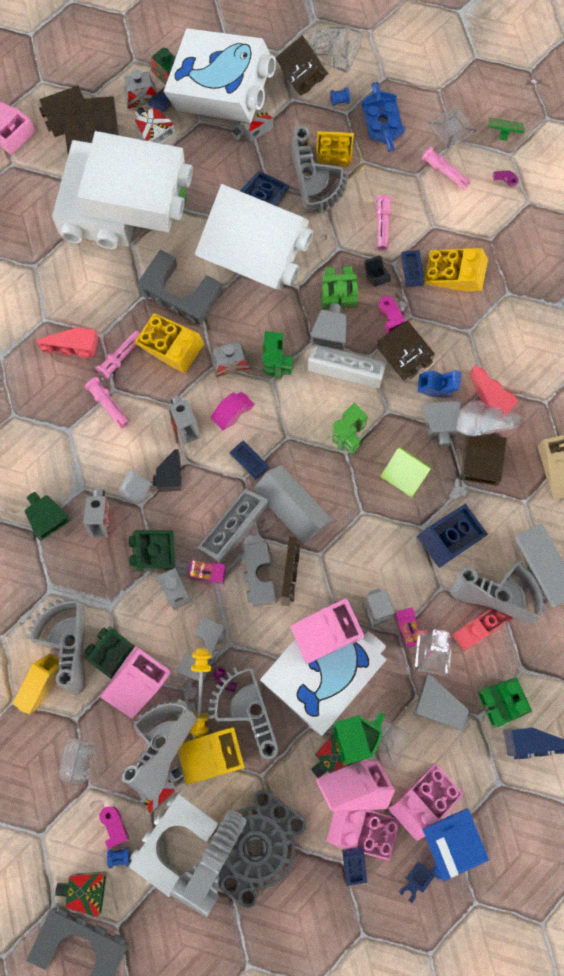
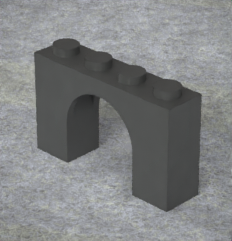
(193, 307)
(59, 925)

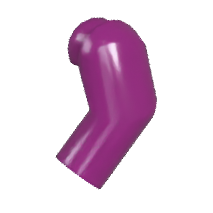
(507, 176)
(220, 672)

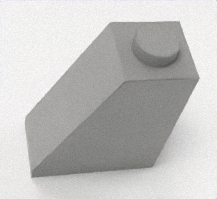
(440, 705)

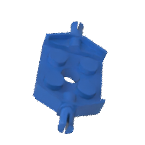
(382, 105)

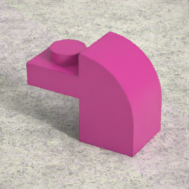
(230, 409)

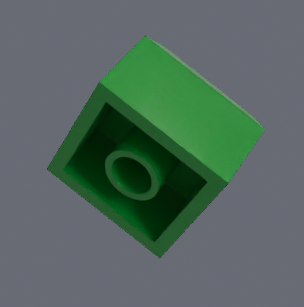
(357, 737)

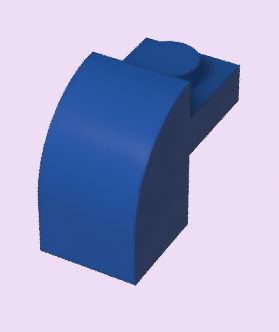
(438, 384)

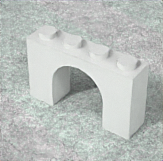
(148, 861)

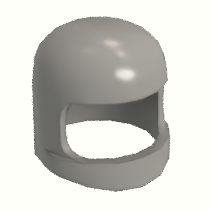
(134, 487)

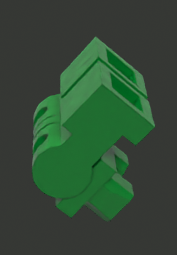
(273, 359)
(506, 700)

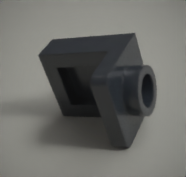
(376, 271)

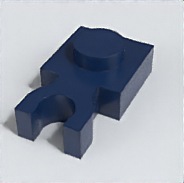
(418, 878)

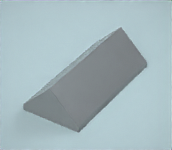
(292, 504)
(233, 526)
(544, 562)

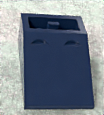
(526, 741)

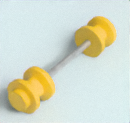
(201, 665)

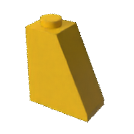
(37, 683)

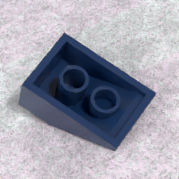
(266, 188)
(452, 535)

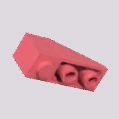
(73, 341)
(491, 391)
(480, 628)

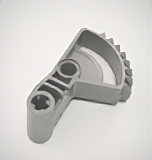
(319, 173)
(480, 591)
(71, 660)
(241, 711)
(162, 745)
(199, 884)

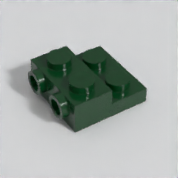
(152, 550)
(108, 651)

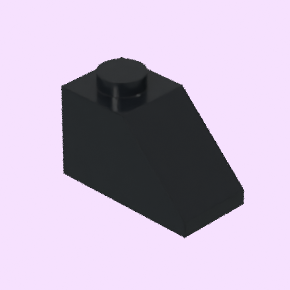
(169, 473)

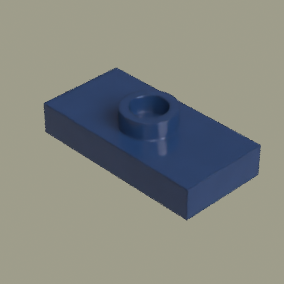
(160, 101)
(412, 268)
(249, 460)
(354, 866)

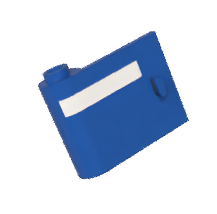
(455, 845)

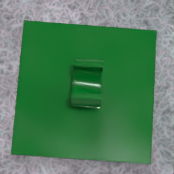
(506, 126)

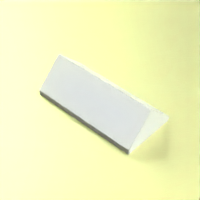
(346, 366)

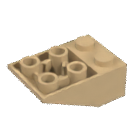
(552, 457)

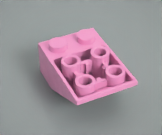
(14, 128)
(327, 631)
(135, 682)
(357, 787)
(425, 801)
(364, 829)

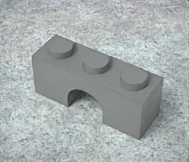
(255, 558)
(377, 607)
(212, 635)

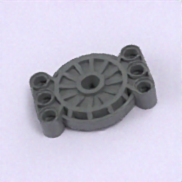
(259, 868)

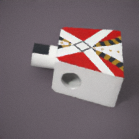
(153, 125)

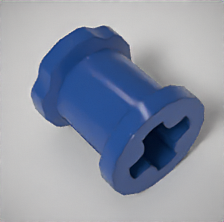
(340, 96)
(118, 857)

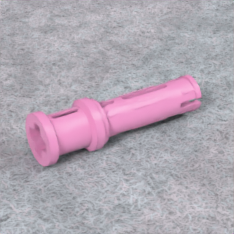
(439, 163)
(383, 214)
(116, 362)
(102, 396)

